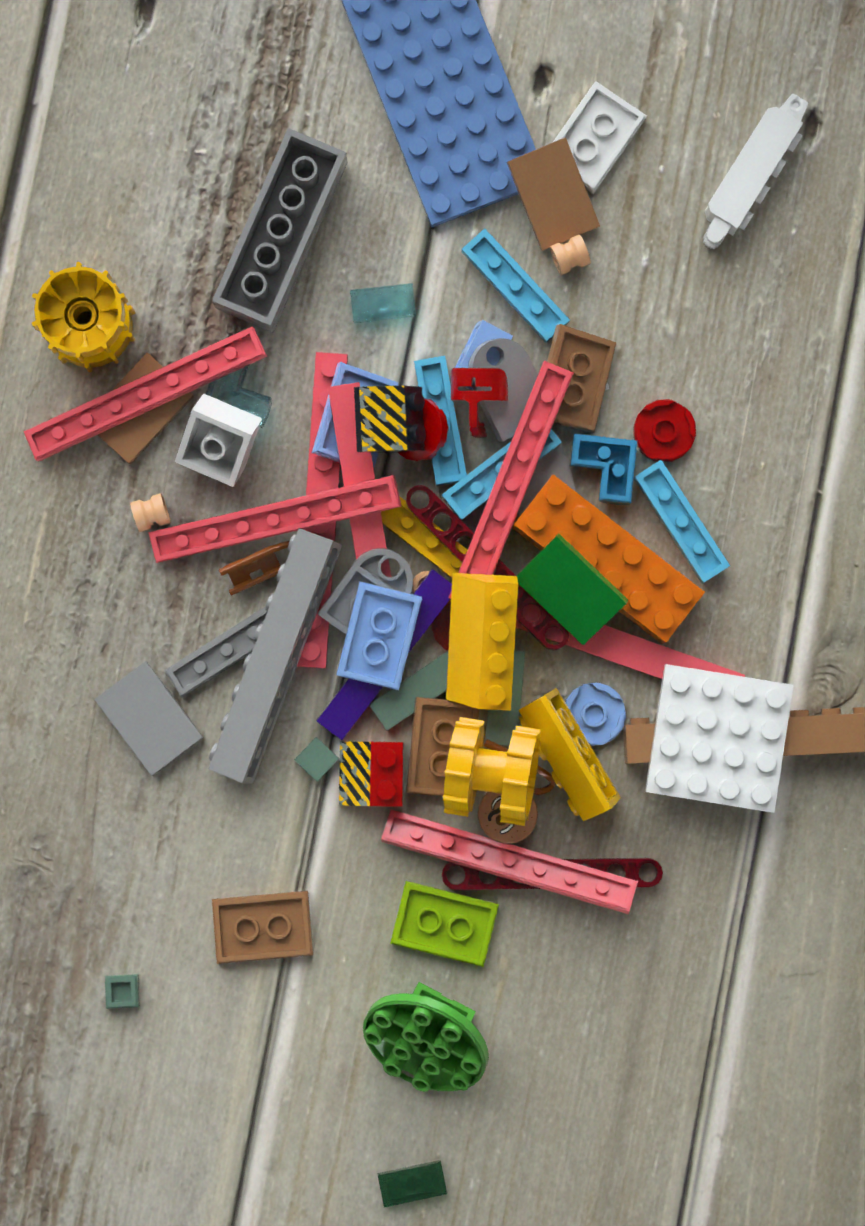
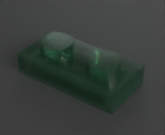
(412, 1183)

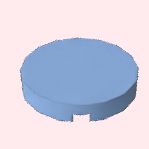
(607, 724)

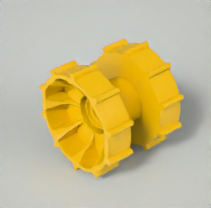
(65, 298)
(493, 771)

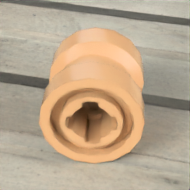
(570, 255)
(150, 511)

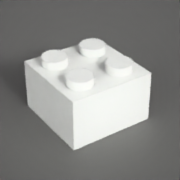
(218, 440)

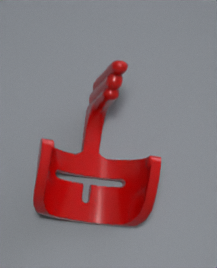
(484, 377)

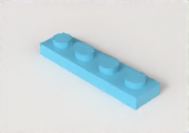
(514, 285)
(435, 384)
(477, 485)
(681, 521)

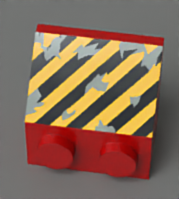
(371, 774)

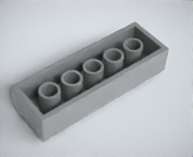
(280, 230)

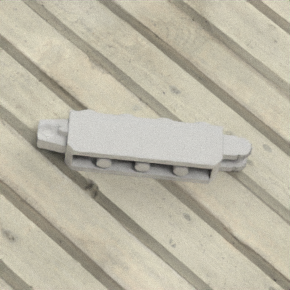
(752, 169)

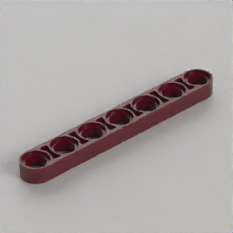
(459, 529)
(630, 865)

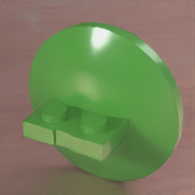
(427, 1039)

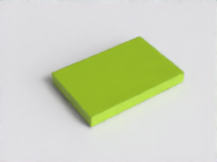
(444, 923)

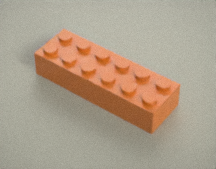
(655, 590)

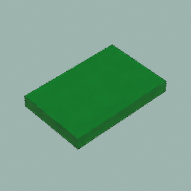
(571, 589)

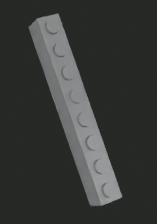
(274, 656)

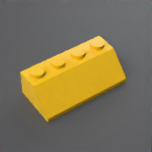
(482, 640)
(570, 756)

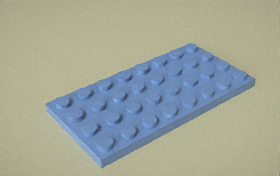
(443, 100)

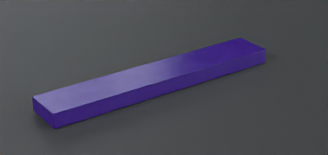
(357, 695)

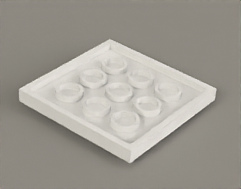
(719, 738)

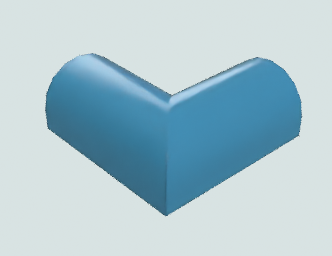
(614, 458)

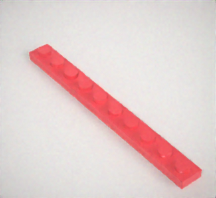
(321, 476)

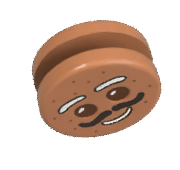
(490, 816)

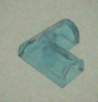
(230, 390)

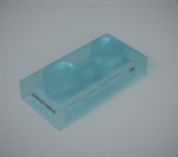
(383, 303)

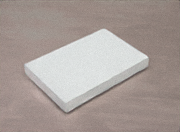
(600, 133)

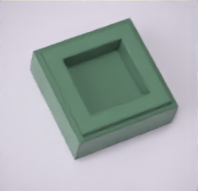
(316, 759)
(122, 991)

